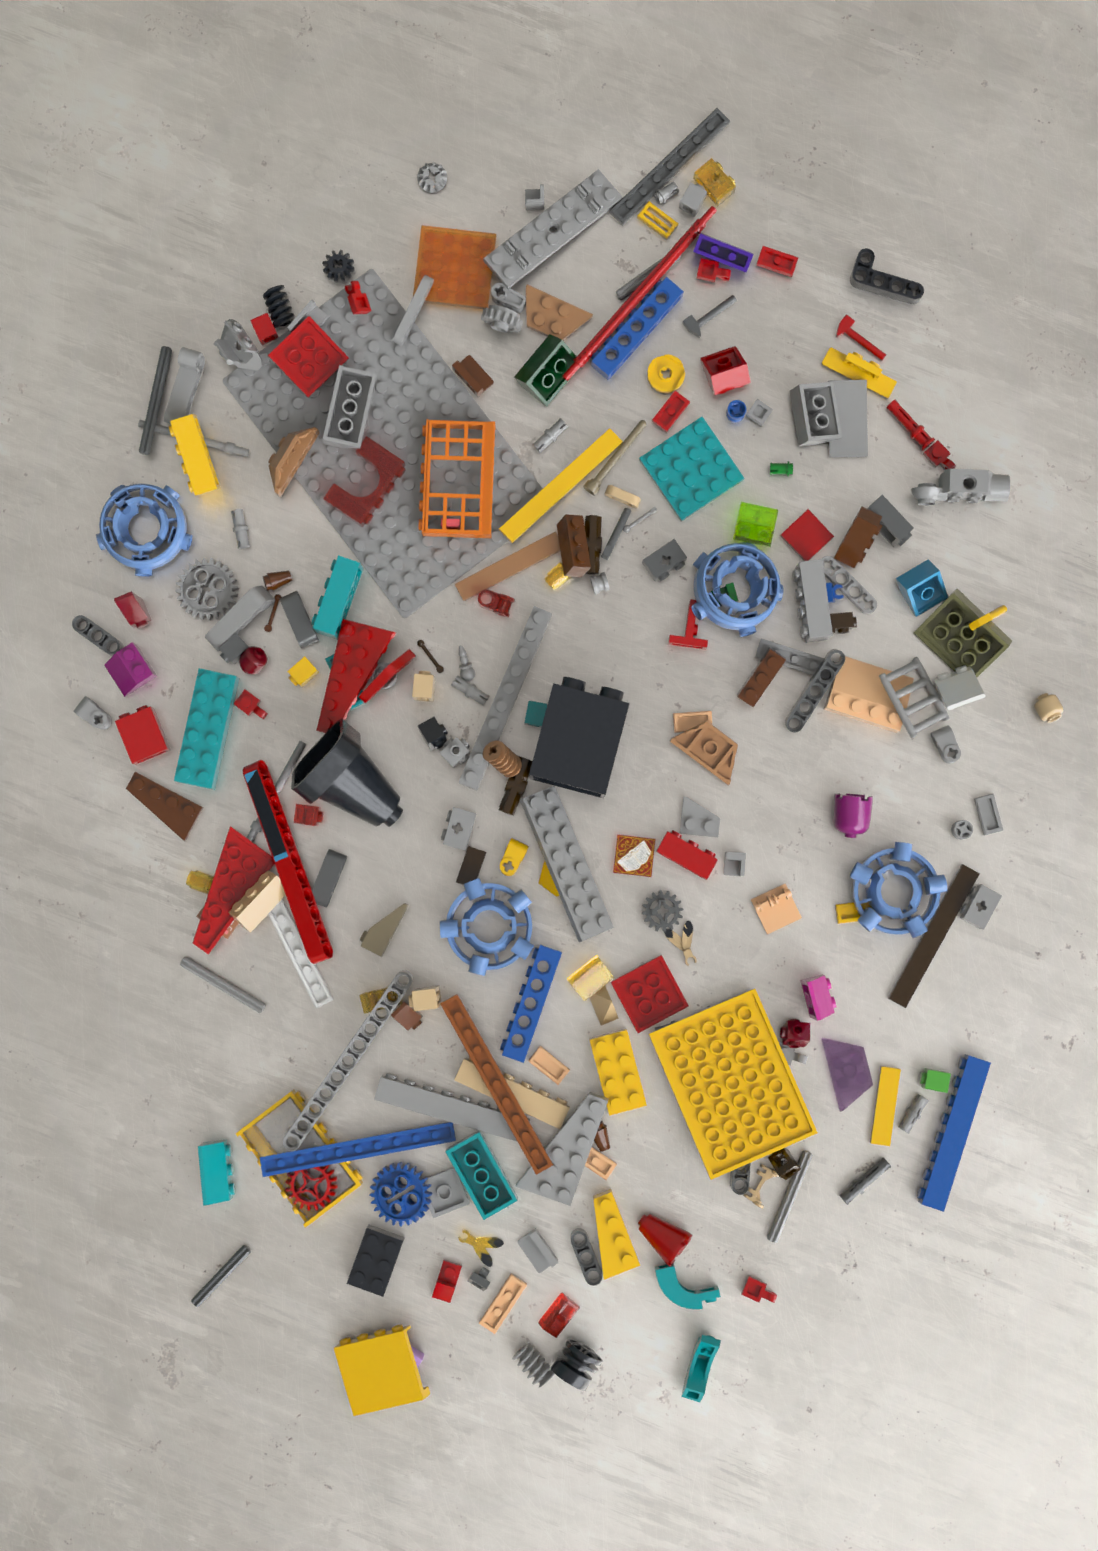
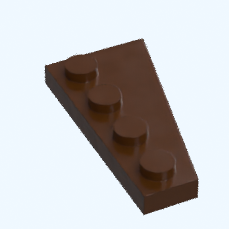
(167, 805)

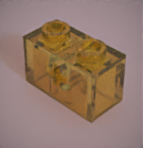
(715, 191)

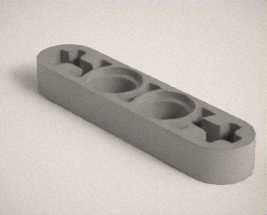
(413, 310)
(850, 582)

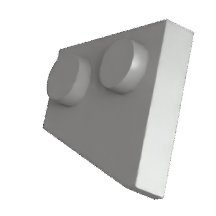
(698, 820)

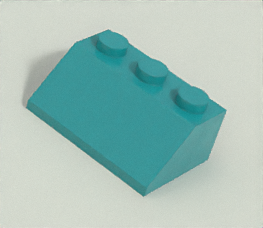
(215, 1172)

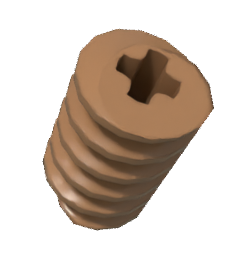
(502, 758)

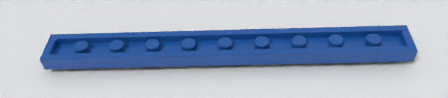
(357, 1149)

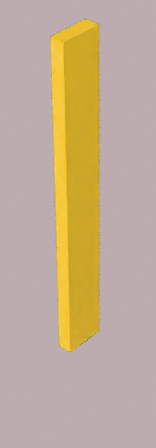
(560, 485)

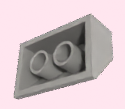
(815, 413)

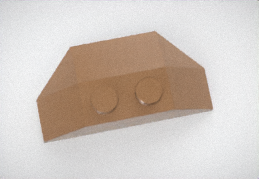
(290, 456)

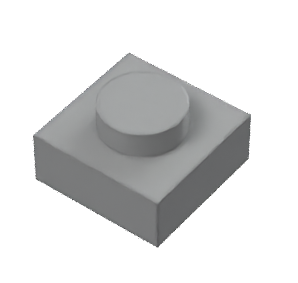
(759, 412)

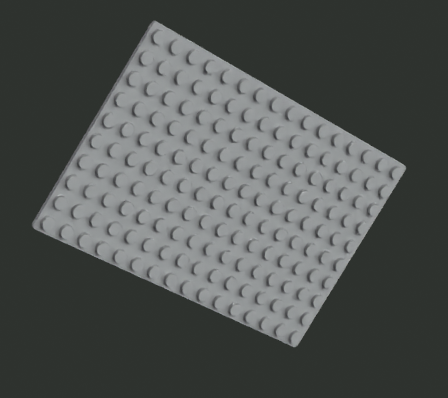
(408, 389)

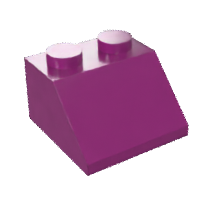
(130, 669)

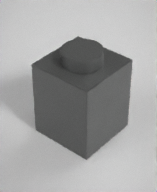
(233, 649)

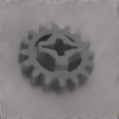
(671, 910)

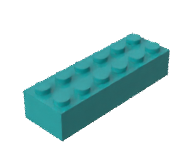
(206, 729)

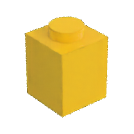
(302, 672)

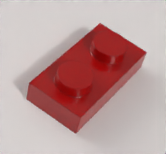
(777, 261)
(670, 411)

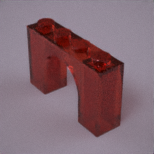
(361, 508)

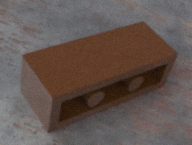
(859, 537)
(573, 545)
(761, 677)

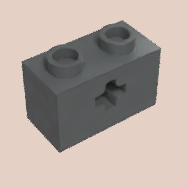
(669, 551)

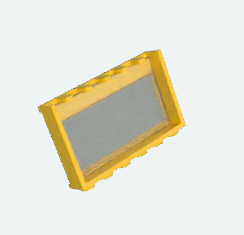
(265, 1138)

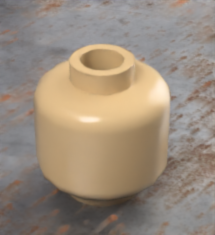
(1048, 707)

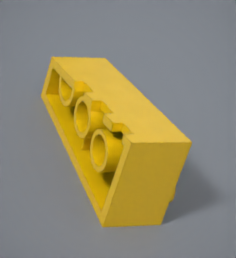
(614, 1241)

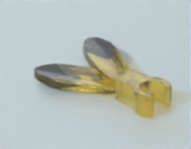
(480, 1245)

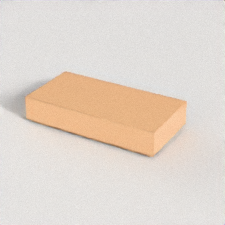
(688, 720)
(549, 1065)

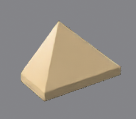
(603, 1006)

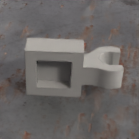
(791, 1055)

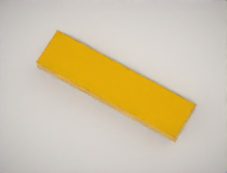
(885, 1106)

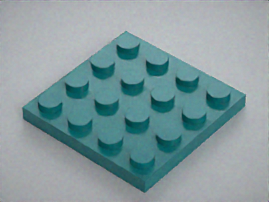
(691, 468)

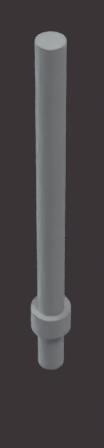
(228, 447)
(256, 826)

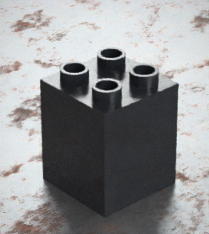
(579, 738)

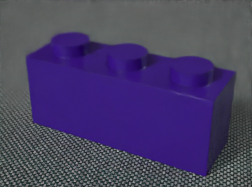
(723, 252)

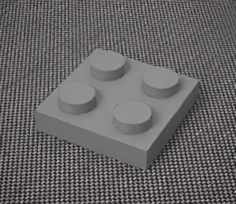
(447, 1192)

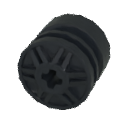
(579, 1360)

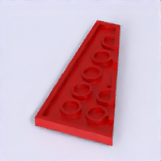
(352, 666)
(236, 872)

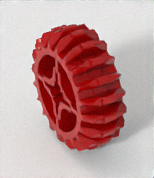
(314, 1191)

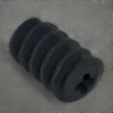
(277, 307)

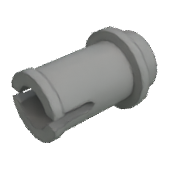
(665, 193)

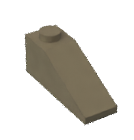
(380, 934)

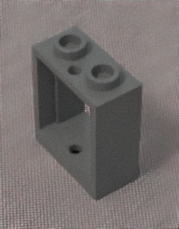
(894, 525)

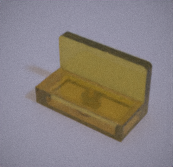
(590, 978)

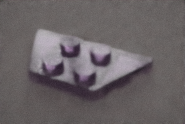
(847, 1071)

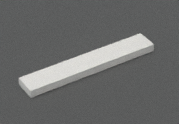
(294, 946)

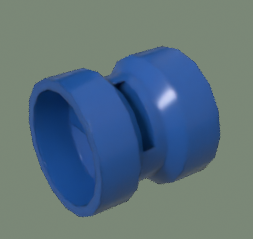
(738, 409)

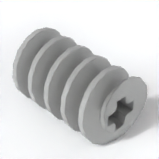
(534, 1364)

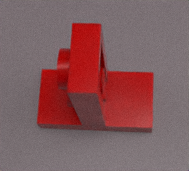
(691, 629)

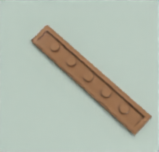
(508, 566)

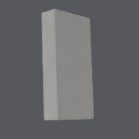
(988, 814)

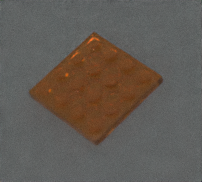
(456, 265)

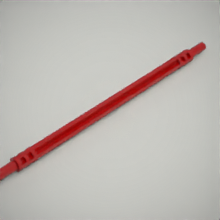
(639, 293)

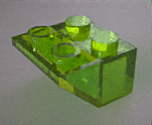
(755, 524)

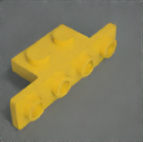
(856, 368)

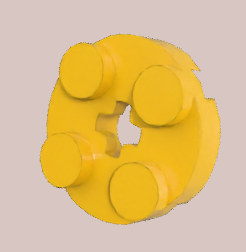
(664, 363)

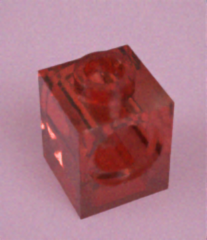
(308, 815)

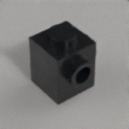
(433, 733)

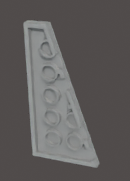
(568, 1153)

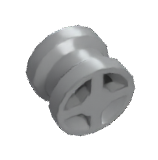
(599, 583)
(965, 830)

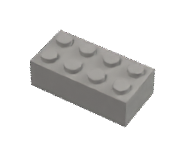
(813, 600)

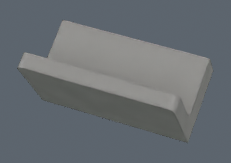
(309, 310)
(537, 1251)

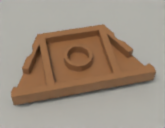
(551, 315)
(709, 748)

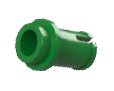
(781, 468)

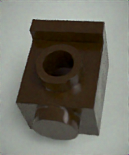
(843, 622)
(788, 1169)

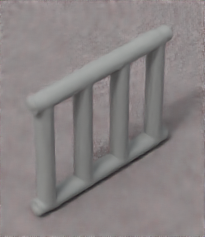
(924, 681)

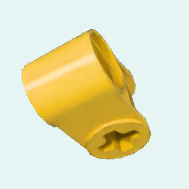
(514, 853)

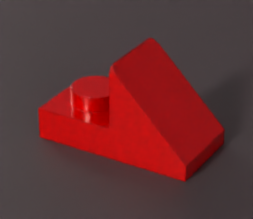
(447, 1281)

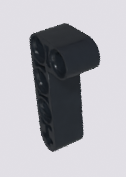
(887, 280)

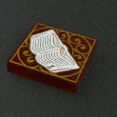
(634, 855)

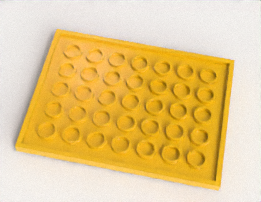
(732, 1084)

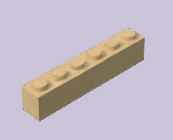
(533, 1102)

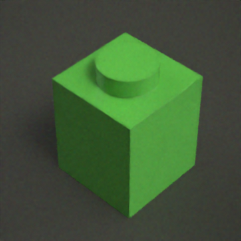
(935, 1080)

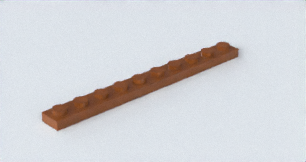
(496, 1084)

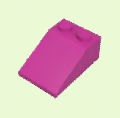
(817, 997)

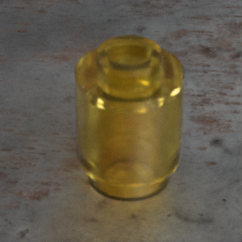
(556, 577)
(199, 881)

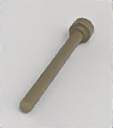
(592, 486)

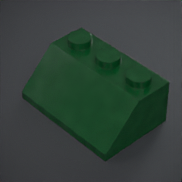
(545, 368)

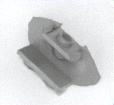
(246, 358)

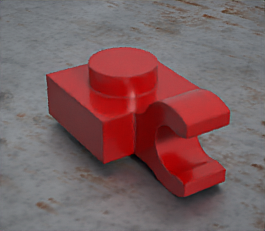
(709, 270)
(357, 300)
(938, 454)
(249, 703)
(756, 1290)

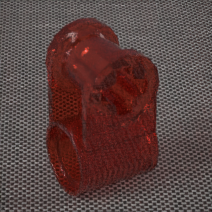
(496, 603)

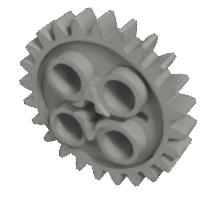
(190, 581)

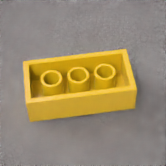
(194, 454)
(618, 1071)

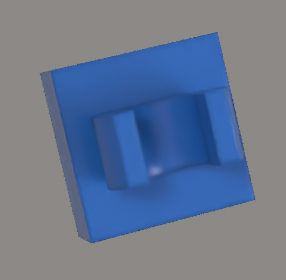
(831, 592)

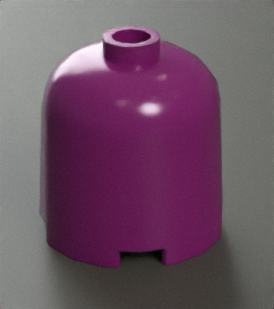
(852, 814)

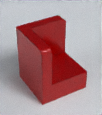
(264, 329)

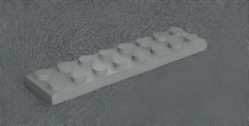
(566, 863)

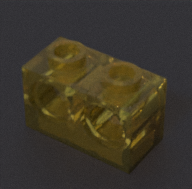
(370, 999)

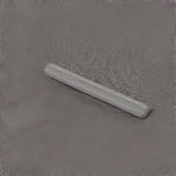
(222, 984)
(789, 1197)

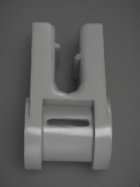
(509, 299)

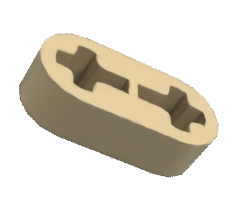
(622, 496)

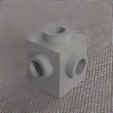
(454, 759)

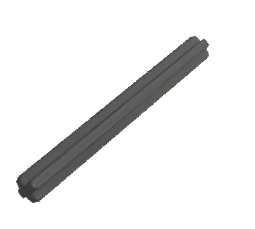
(155, 400)

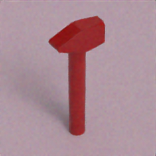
(845, 327)

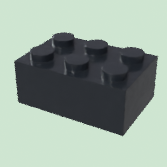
(375, 1260)

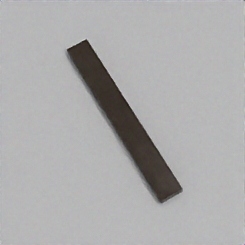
(934, 936)

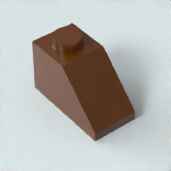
(407, 1016)

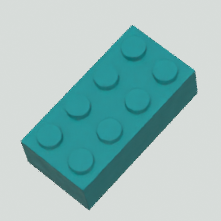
(337, 597)
(481, 1174)

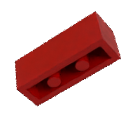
(687, 854)

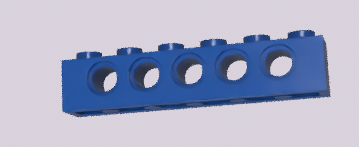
(664, 288)
(519, 1052)

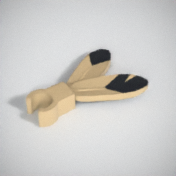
(682, 943)

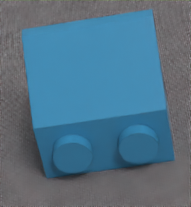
(922, 587)

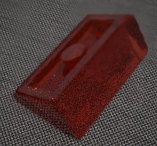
(558, 1315)

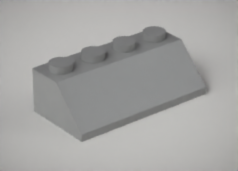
(349, 408)

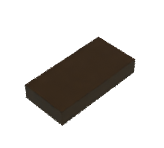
(471, 865)

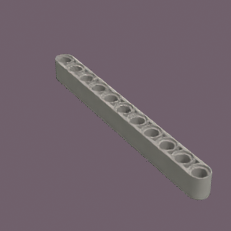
(344, 1069)

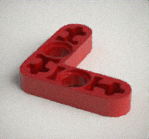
(392, 669)

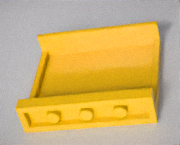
(379, 1370)

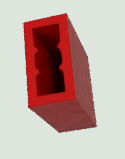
(142, 734)

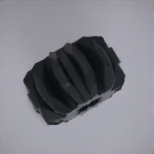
(338, 259)

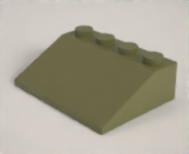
(954, 642)

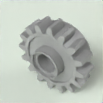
(502, 319)

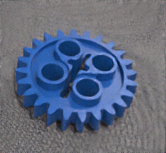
(390, 1178)

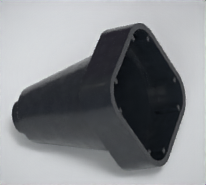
(346, 778)

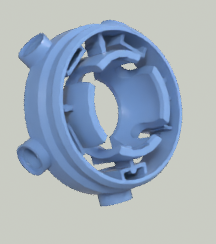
(109, 537)
(761, 591)
(933, 884)
(450, 928)

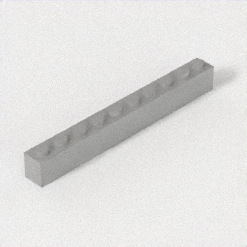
(506, 695)

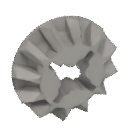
(429, 185)

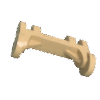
(756, 1193)

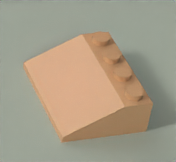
(861, 695)

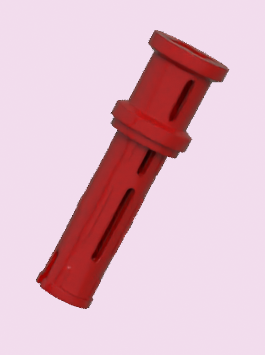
(916, 431)

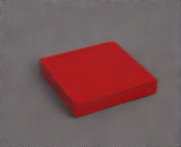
(807, 535)

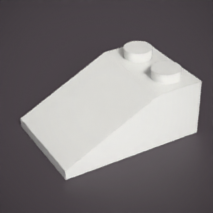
(958, 687)

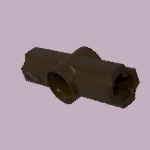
(594, 542)
(515, 788)

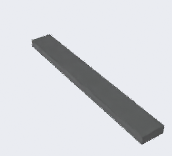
(669, 166)

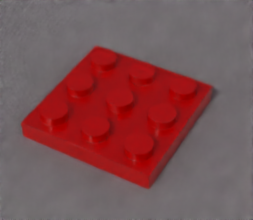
(308, 356)
(649, 994)

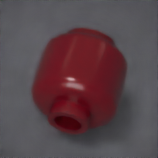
(253, 660)

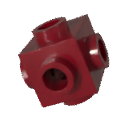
(795, 1033)

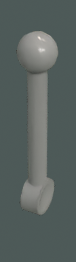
(627, 528)

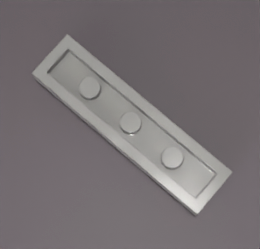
(794, 658)

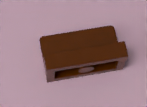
(473, 375)

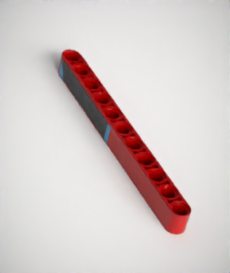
(287, 862)

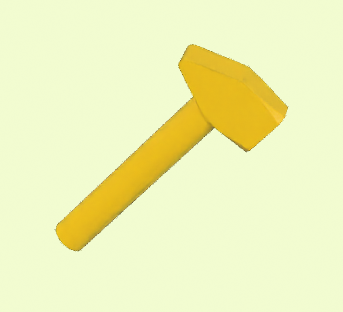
(988, 617)

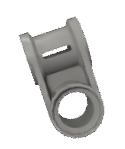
(90, 712)
(945, 741)

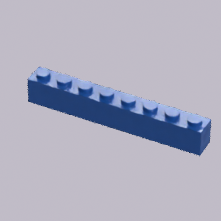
(954, 1132)

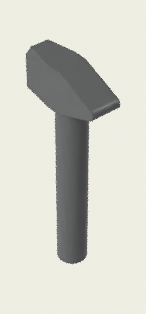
(694, 326)
(616, 533)

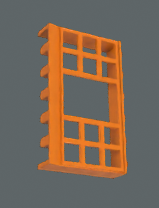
(486, 484)

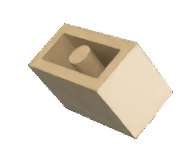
(424, 686)

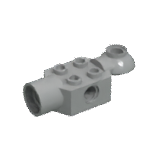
(979, 483)

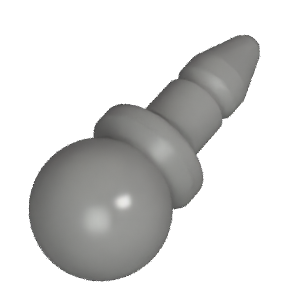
(467, 672)

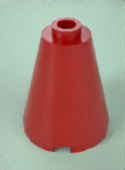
(664, 1237)

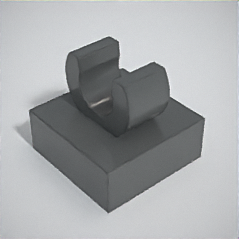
(479, 1280)

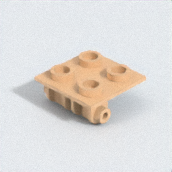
(776, 908)

